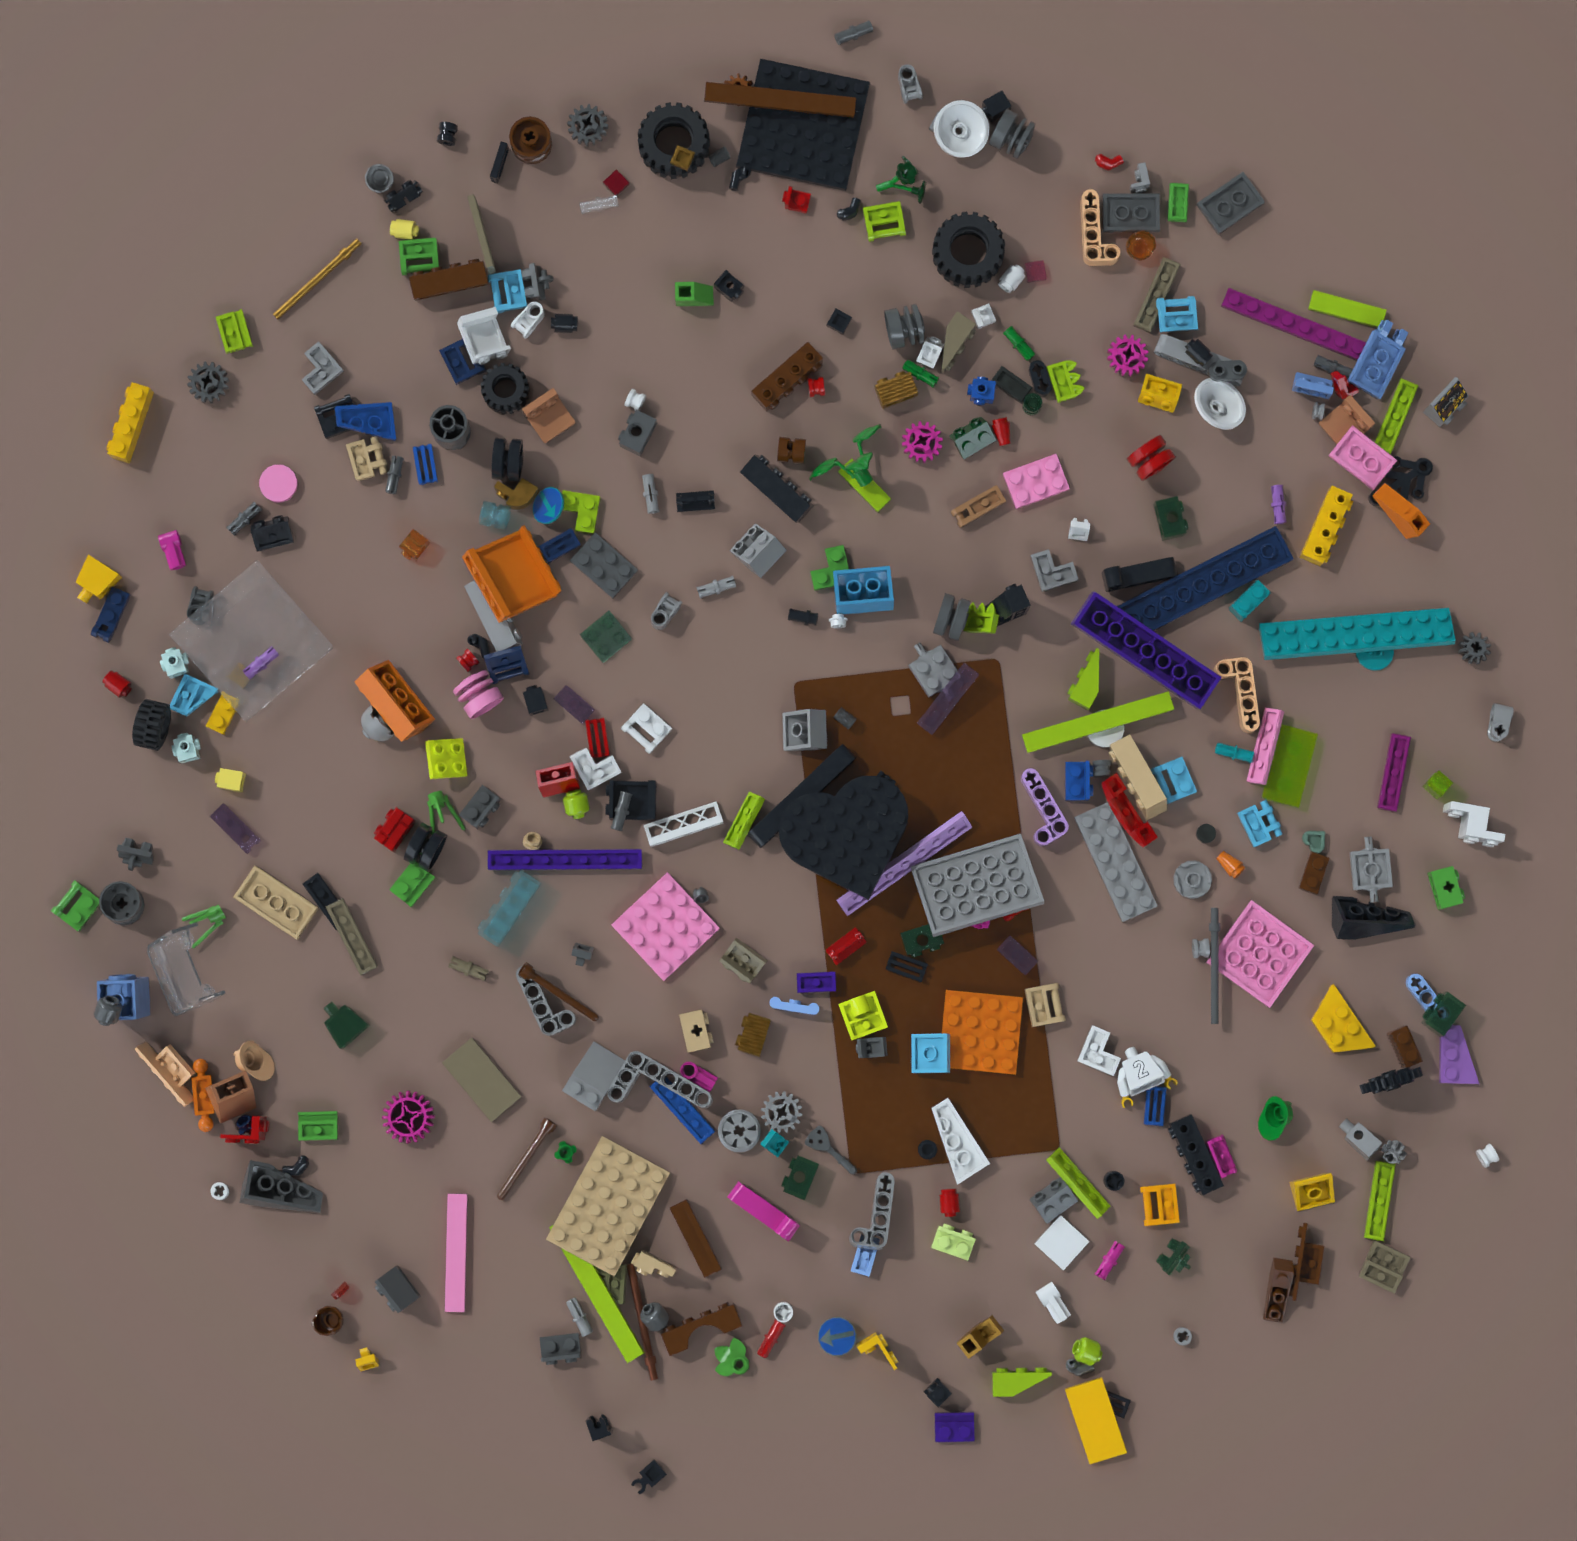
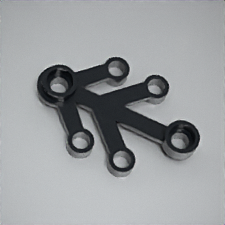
(1404, 479)

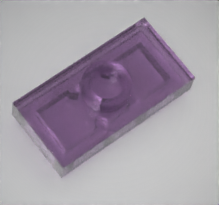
(574, 704)
(1017, 955)

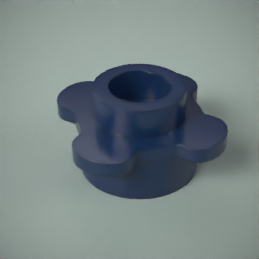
(244, 1124)

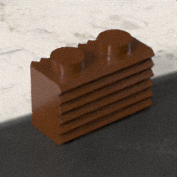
(1404, 1047)

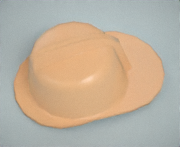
(254, 1061)

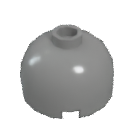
(374, 726)

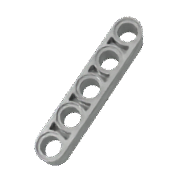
(1174, 350)

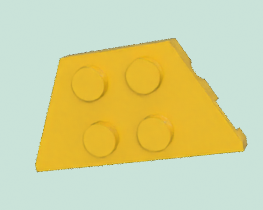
(1339, 1024)

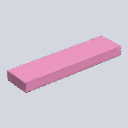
(1265, 746)

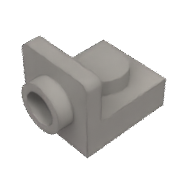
(1142, 176)

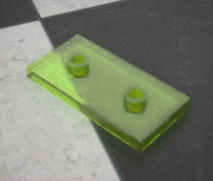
(1290, 766)

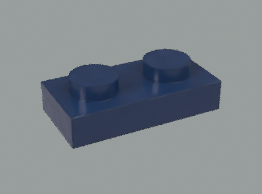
(559, 545)

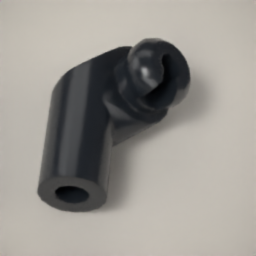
(737, 176)
(298, 1168)

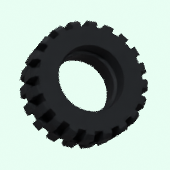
(669, 117)
(968, 225)

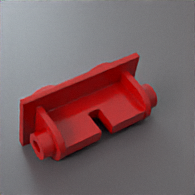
(845, 946)

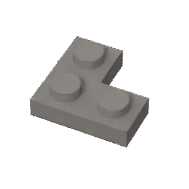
(326, 368)
(1050, 576)

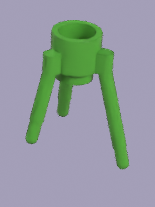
(437, 801)
(213, 913)

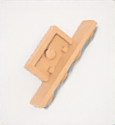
(170, 1069)

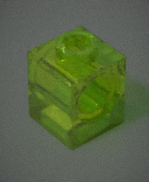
(1437, 784)

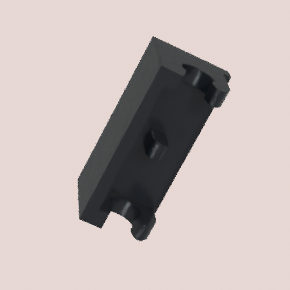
(600, 1429)

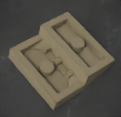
(1384, 1266)

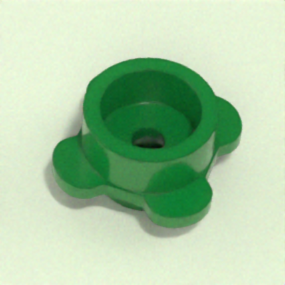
(570, 1151)

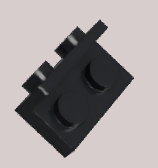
(271, 533)

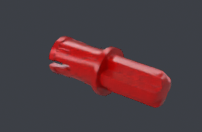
(770, 1339)

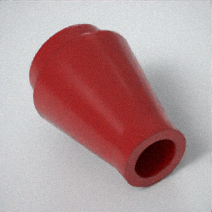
(1002, 430)

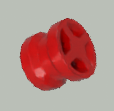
(816, 387)
(467, 660)

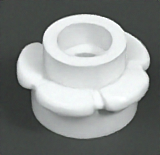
(838, 621)

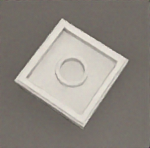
(1061, 1242)

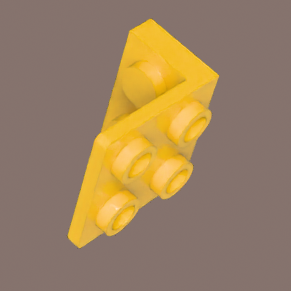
(868, 1345)

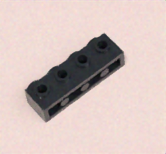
(776, 488)
(1195, 1154)

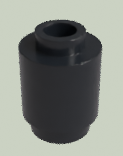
(564, 323)
(1198, 352)

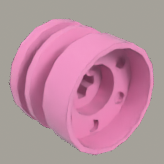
(476, 691)

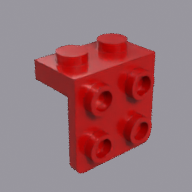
(258, 1132)

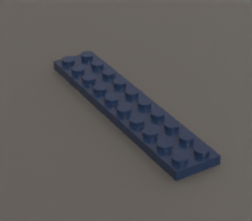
(1209, 580)

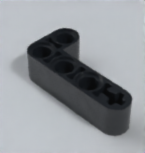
(1138, 574)

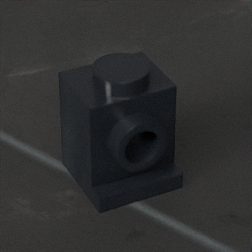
(729, 293)
(937, 1392)

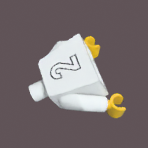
(1141, 1073)

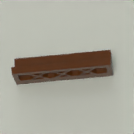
(695, 1238)

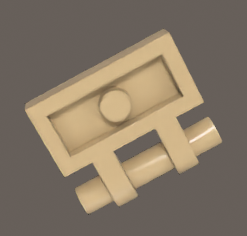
(361, 461)

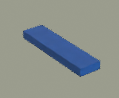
(684, 1111)

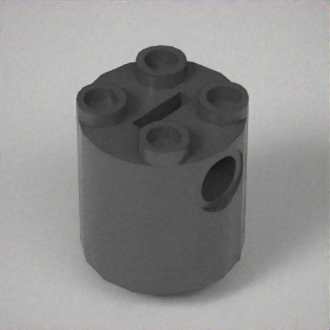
(450, 427)

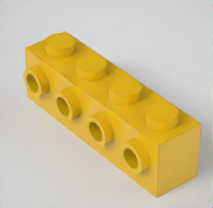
(130, 422)
(1326, 525)

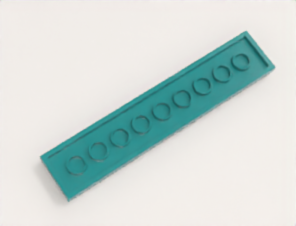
(1356, 633)

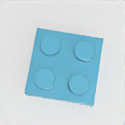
(930, 1053)

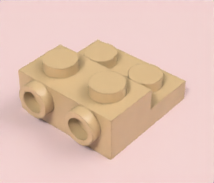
(647, 1263)

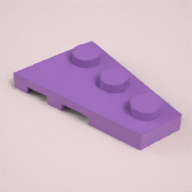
(1455, 1059)

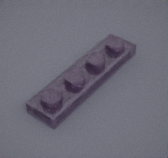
(948, 698)

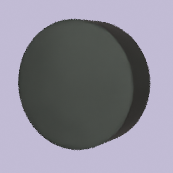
(1206, 833)

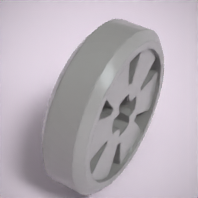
(735, 1142)

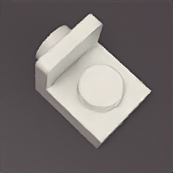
(930, 352)

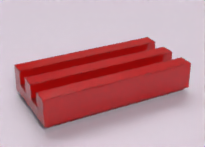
(594, 722)

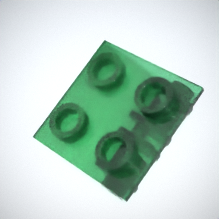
(605, 636)

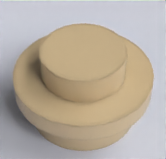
(532, 841)

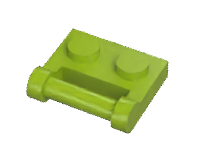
(882, 215)

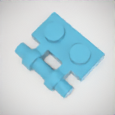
(1254, 825)

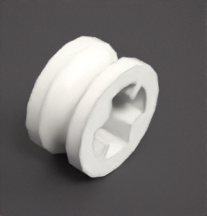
(214, 1190)

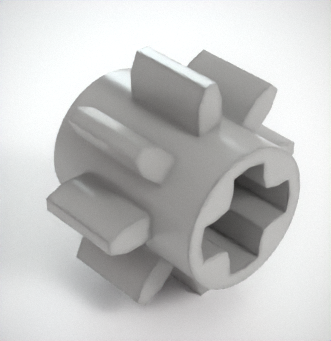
(1393, 1151)

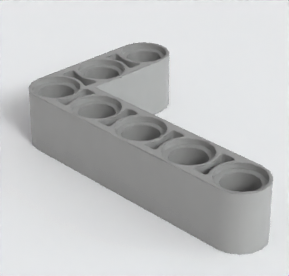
(660, 1077)

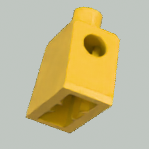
(95, 579)

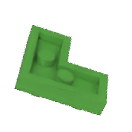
(836, 561)

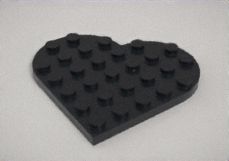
(846, 834)

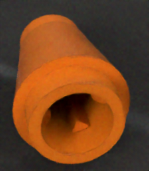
(1230, 864)

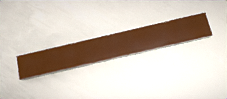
(780, 99)

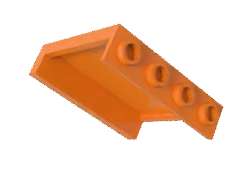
(512, 574)

